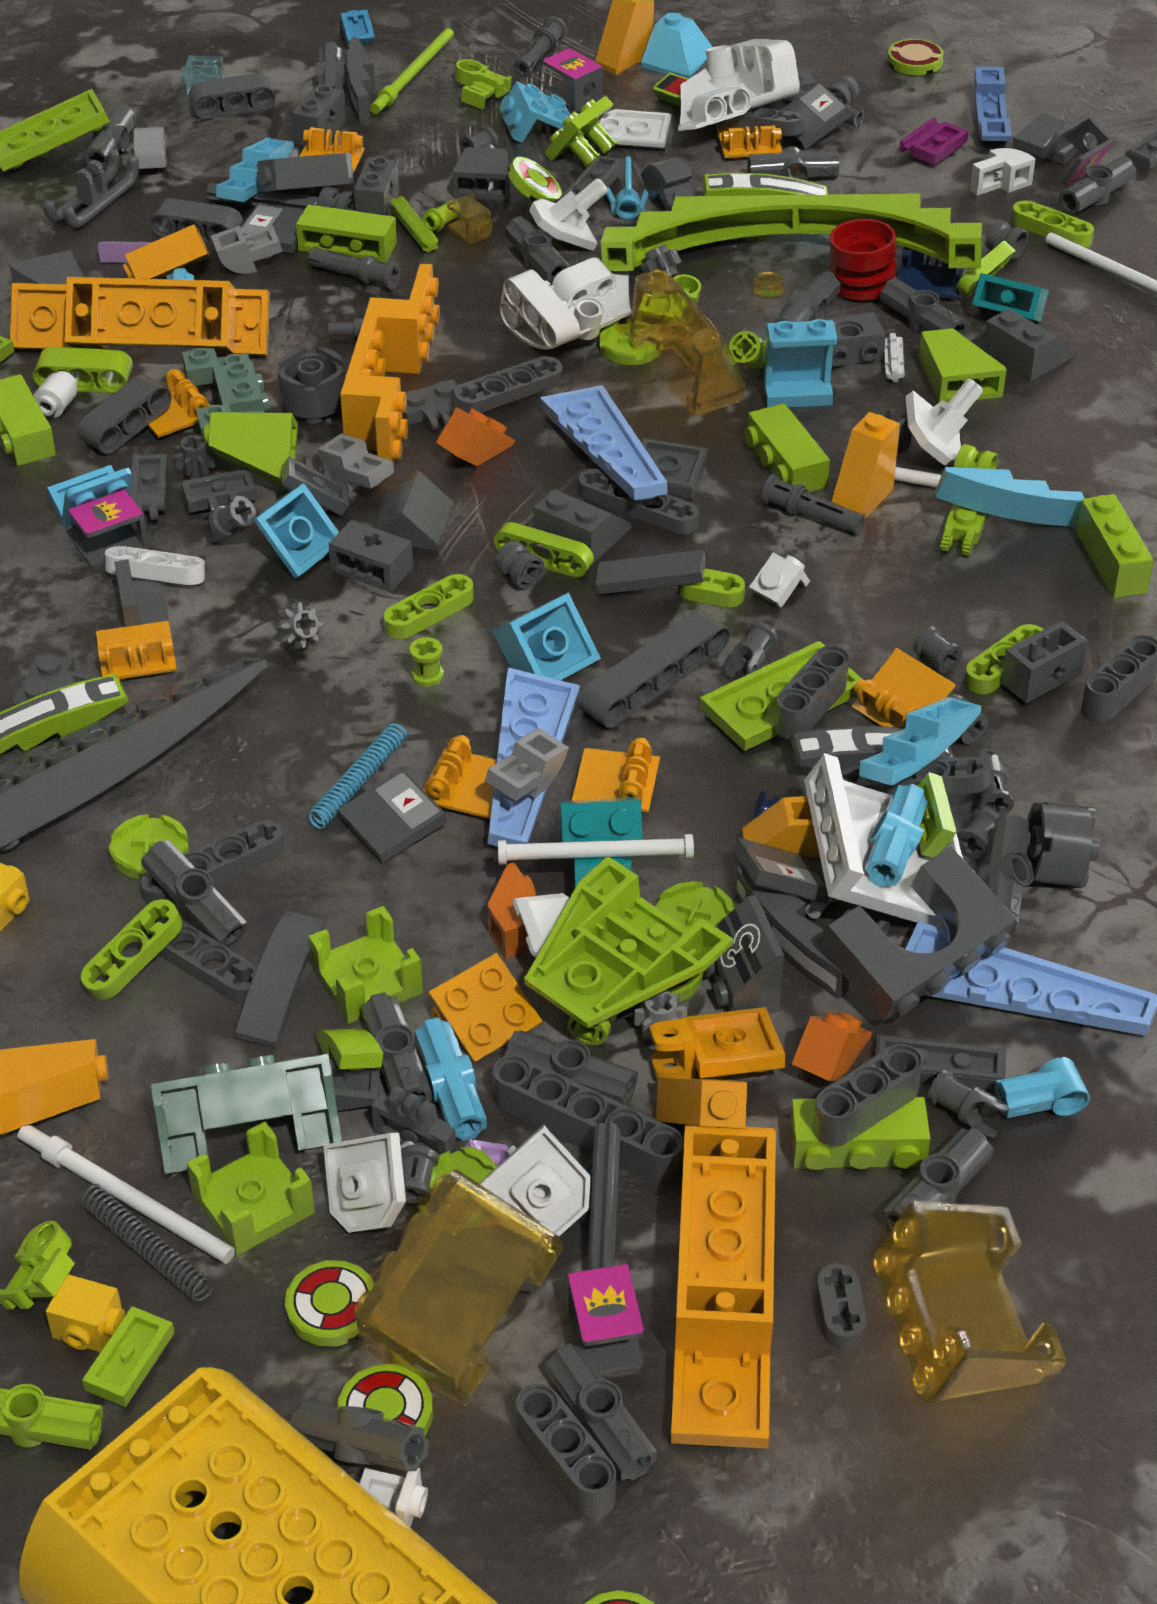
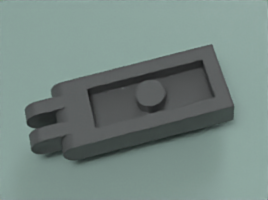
(150, 483)

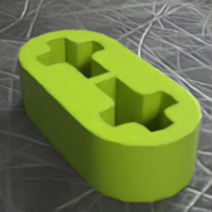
(717, 589)

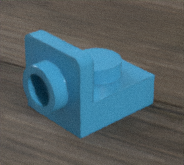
(358, 25)

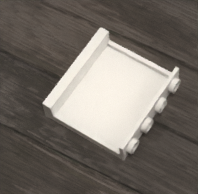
(843, 826)

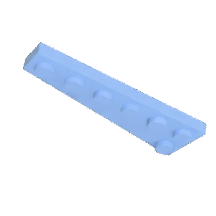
(607, 438)
(528, 704)
(1041, 988)

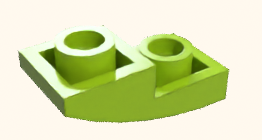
(351, 1048)

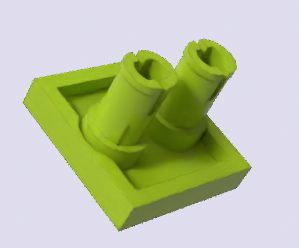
(579, 127)

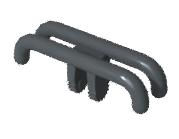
(93, 190)

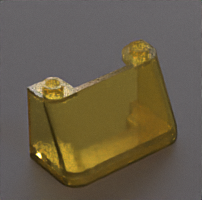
(672, 320)

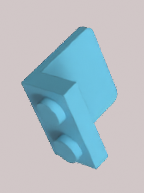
(526, 105)
(86, 489)

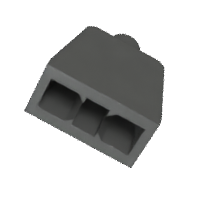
(482, 172)

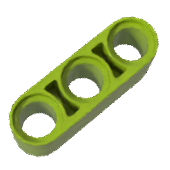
(92, 368)

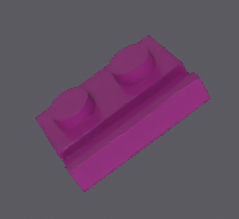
(934, 141)

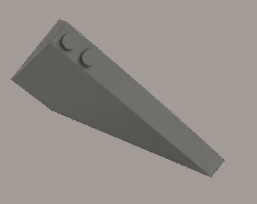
(108, 751)

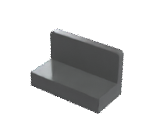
(141, 599)

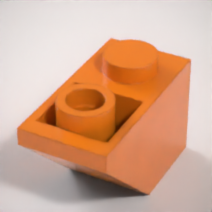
(473, 437)
(503, 923)
(831, 1045)

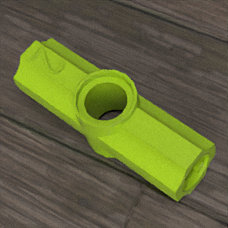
(51, 1420)

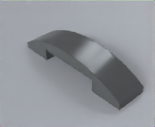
(277, 979)

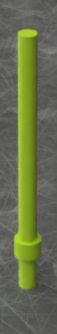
(390, 92)

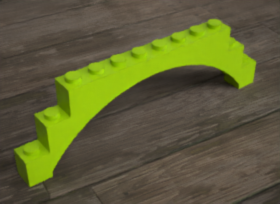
(719, 218)

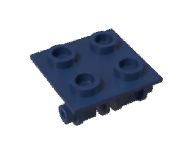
(929, 274)

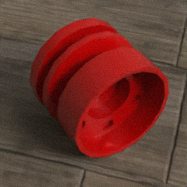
(862, 257)

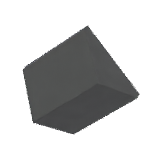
(416, 512)

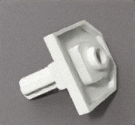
(569, 215)
(939, 426)
(365, 1181)
(542, 1181)

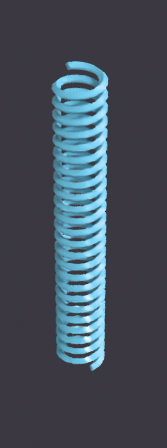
(356, 778)

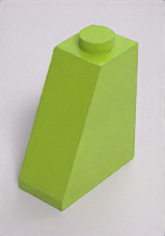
(953, 359)
(254, 441)

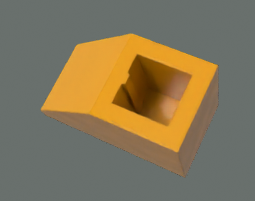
(786, 827)

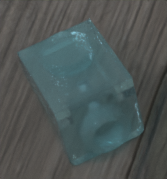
(201, 69)

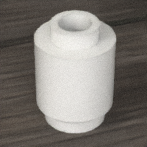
(56, 393)

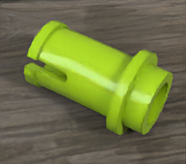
(438, 217)

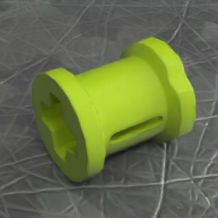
(426, 661)

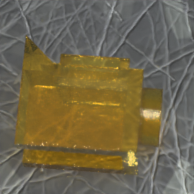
(474, 221)

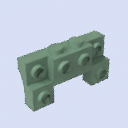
(234, 379)
(242, 1097)

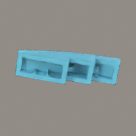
(243, 175)
(1001, 495)
(925, 738)

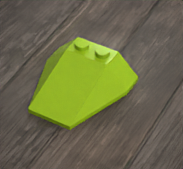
(617, 948)

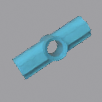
(896, 835)
(450, 1078)

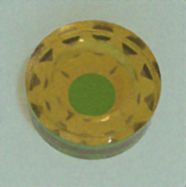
(768, 285)

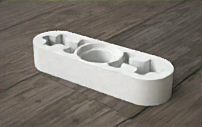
(157, 565)

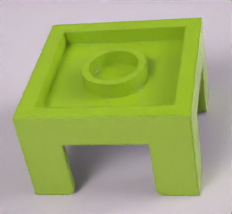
(365, 966)
(253, 1194)

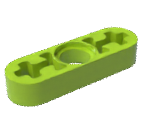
(1044, 220)
(990, 265)
(566, 556)
(408, 617)
(978, 668)
(130, 966)

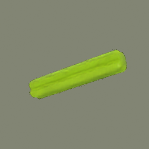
(414, 224)

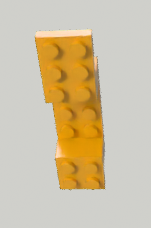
(140, 313)
(390, 340)
(725, 1288)

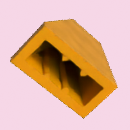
(625, 34)
(166, 254)
(868, 464)
(48, 1081)
(702, 1102)

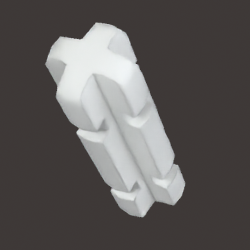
(894, 358)

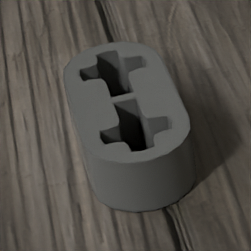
(850, 1304)

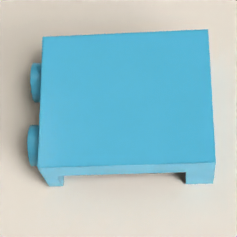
(799, 363)

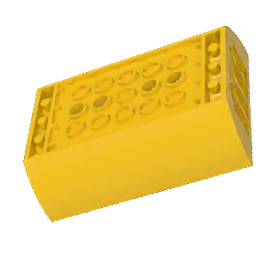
(128, 1538)

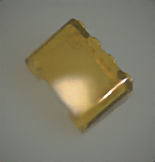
(453, 1284)
(955, 1306)

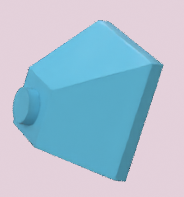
(675, 46)
(297, 529)
(548, 640)

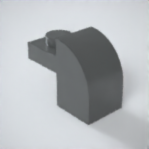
(667, 180)

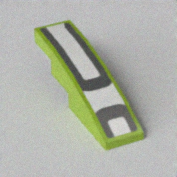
(758, 184)
(60, 711)

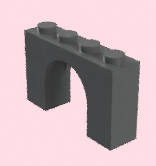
(896, 978)

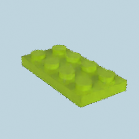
(51, 129)
(748, 705)

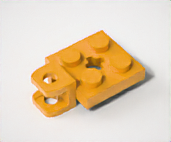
(717, 1045)

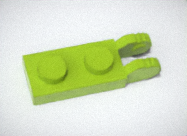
(964, 526)

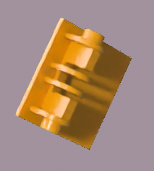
(343, 143)
(741, 143)
(183, 405)
(136, 650)
(899, 689)
(618, 774)
(460, 780)
(484, 1007)

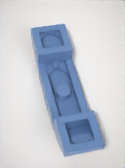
(990, 104)

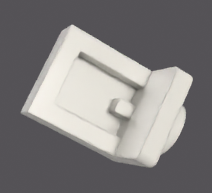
(779, 579)
(399, 1494)

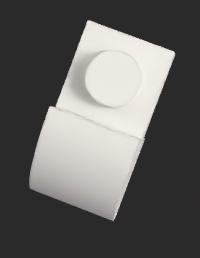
(1004, 169)

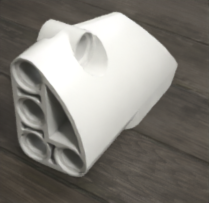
(737, 81)
(571, 308)

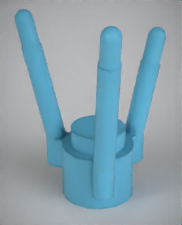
(627, 202)

